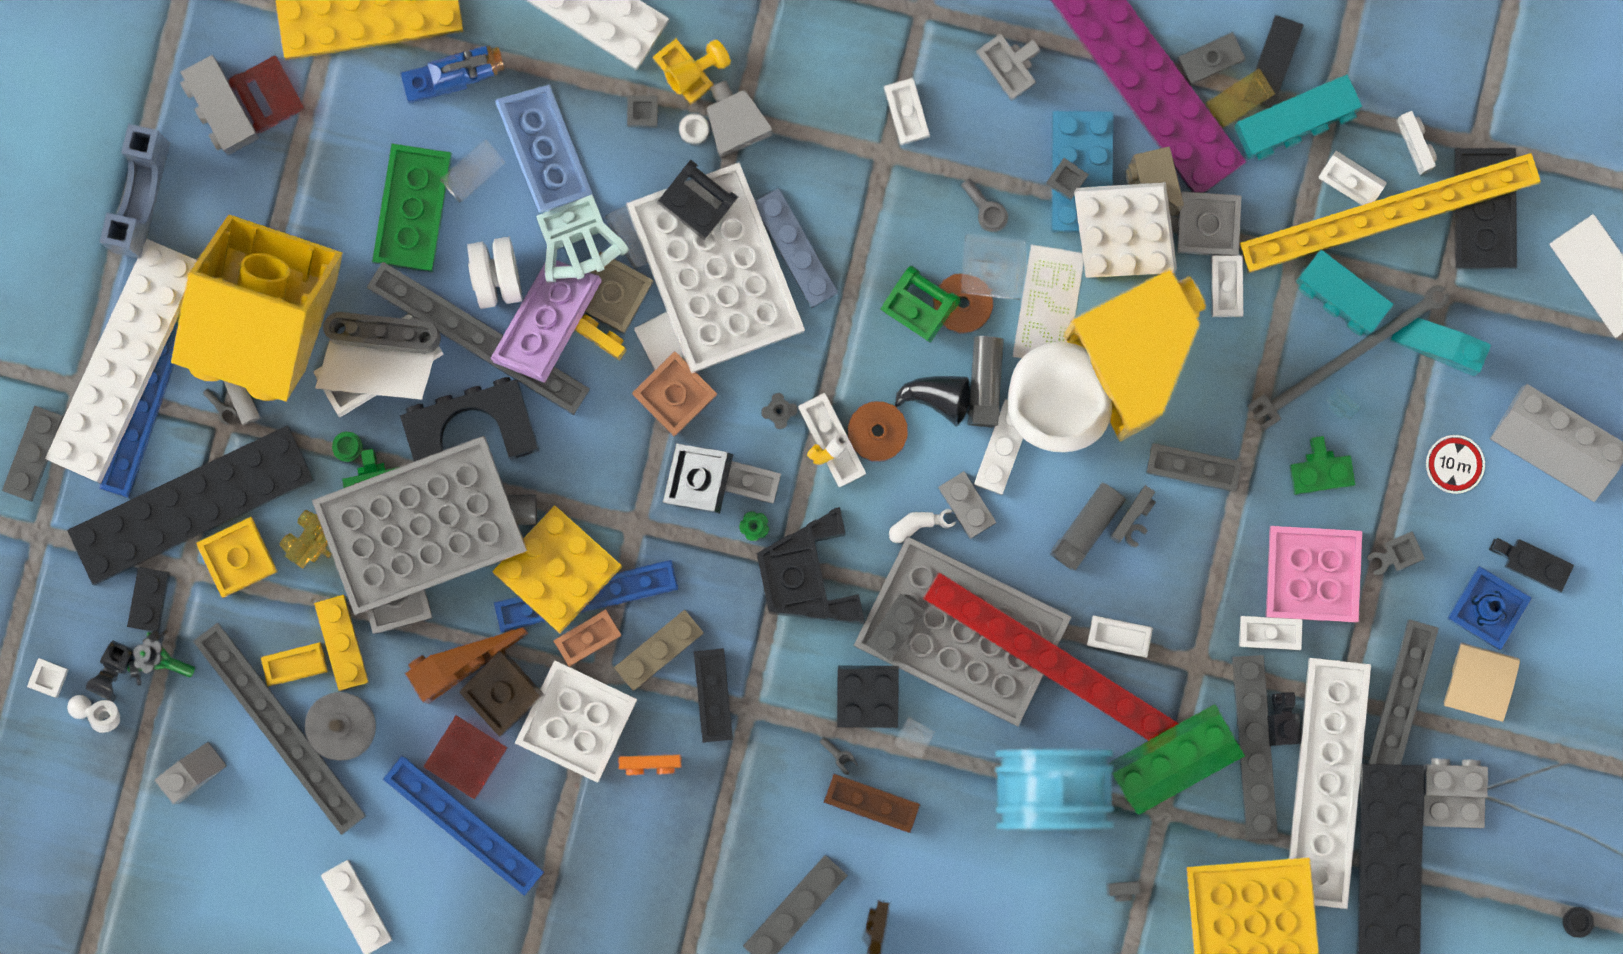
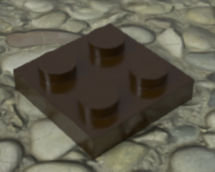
(501, 693)

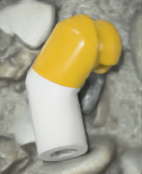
(832, 451)

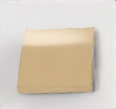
(1482, 682)

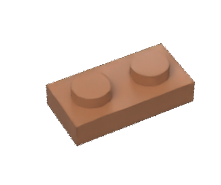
(587, 638)

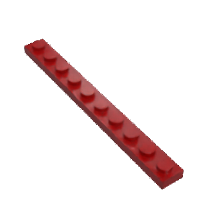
(1047, 658)

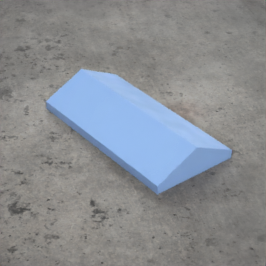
(543, 148)

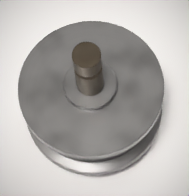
(340, 726)

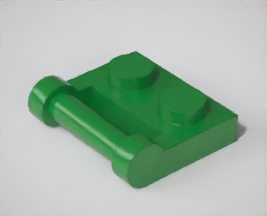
(914, 312)

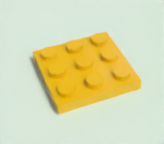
(558, 570)

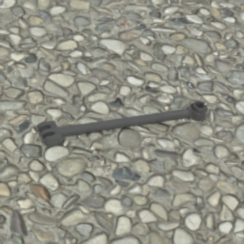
(1271, 407)

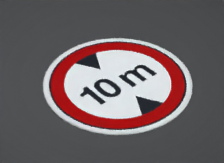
(1455, 464)

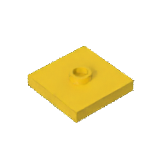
(237, 557)

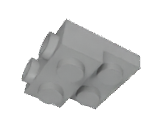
(1455, 794)

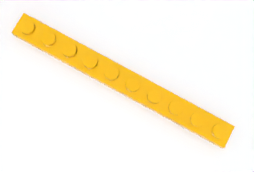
(1390, 213)

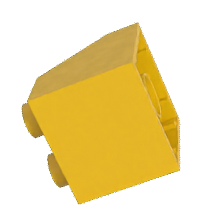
(255, 308)
(1140, 346)

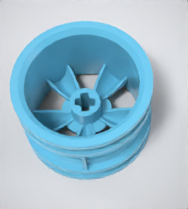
(1054, 789)

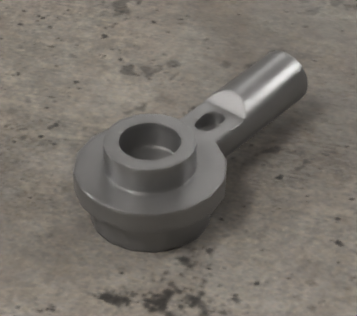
(991, 215)

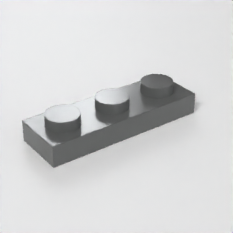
(31, 454)
(1194, 467)

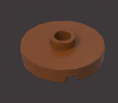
(969, 318)
(877, 447)

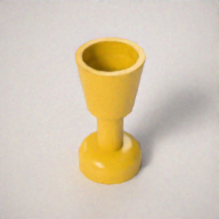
(686, 73)

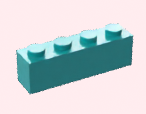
(1298, 117)

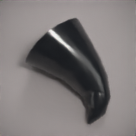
(943, 393)

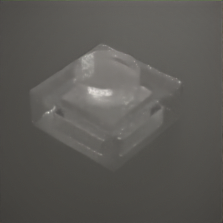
(914, 738)

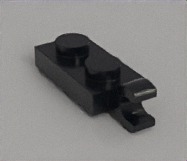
(1534, 563)

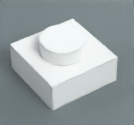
(48, 678)

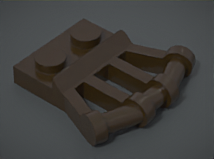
(875, 927)

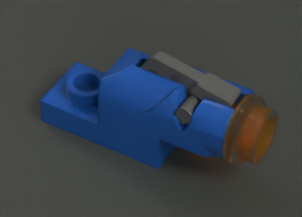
(452, 73)

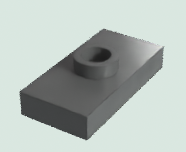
(1211, 58)

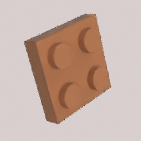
(674, 394)

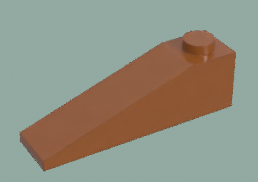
(444, 670)

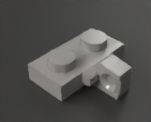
(1009, 64)

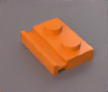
(663, 763)

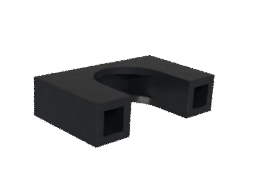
(502, 401)

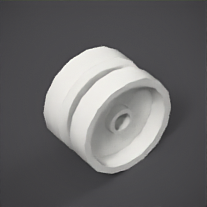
(492, 273)

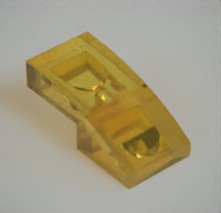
(1240, 98)

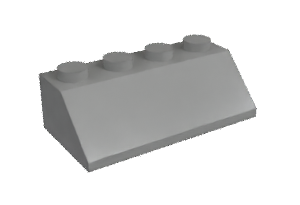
(1559, 442)

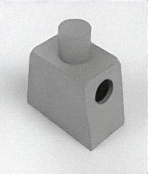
(735, 120)

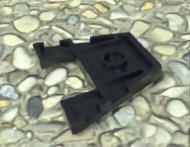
(794, 575)

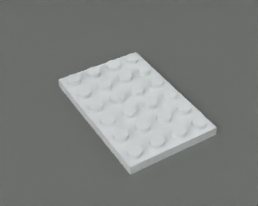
(720, 290)

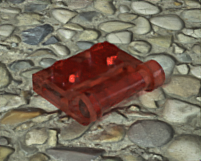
(275, 89)

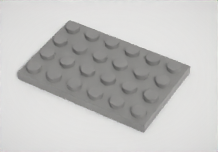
(419, 525)
(953, 654)

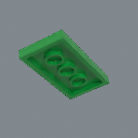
(411, 208)

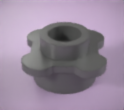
(788, 410)

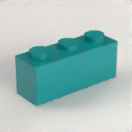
(1343, 294)

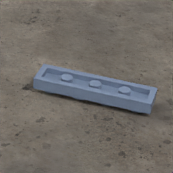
(795, 248)

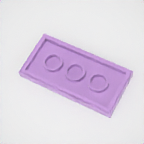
(544, 324)

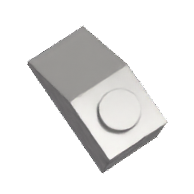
(190, 773)

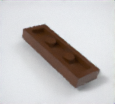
(871, 803)

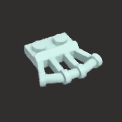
(571, 224)

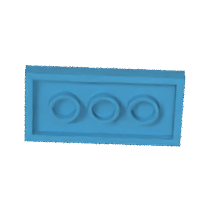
(1088, 143)

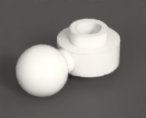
(81, 707)

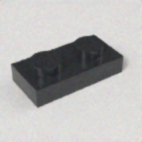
(148, 599)

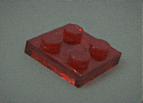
(465, 757)

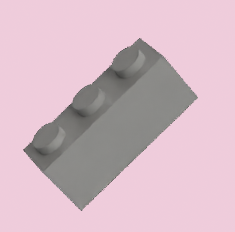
(218, 105)

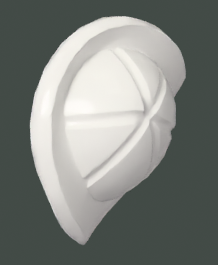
(1058, 398)

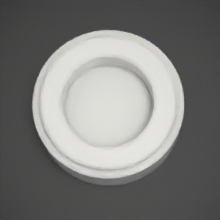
(694, 129)

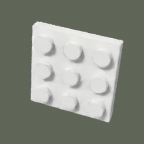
(1125, 230)
(576, 721)

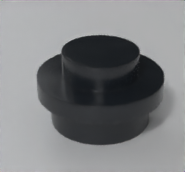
(1578, 922)

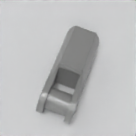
(243, 403)

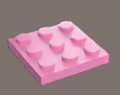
(1314, 574)

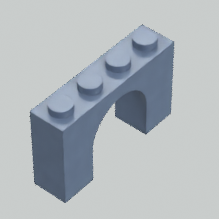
(146, 156)

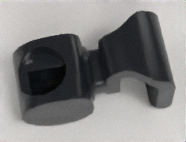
(115, 662)

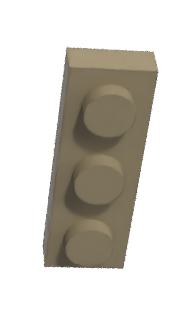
(659, 650)

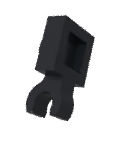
(1284, 726)

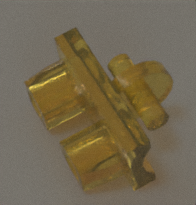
(309, 544)

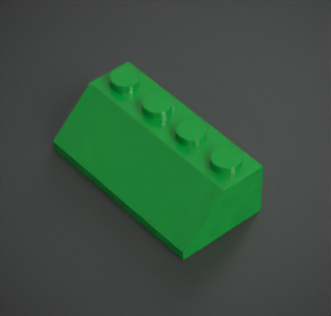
(1176, 759)

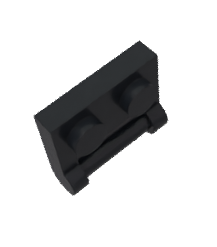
(692, 208)

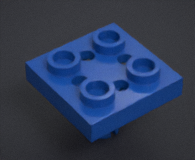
(1511, 603)

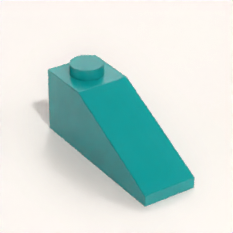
(1444, 345)

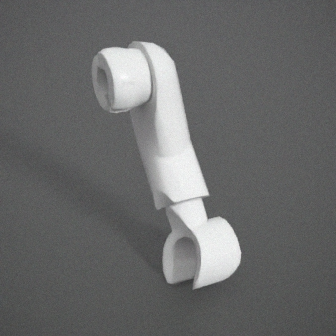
(914, 521)

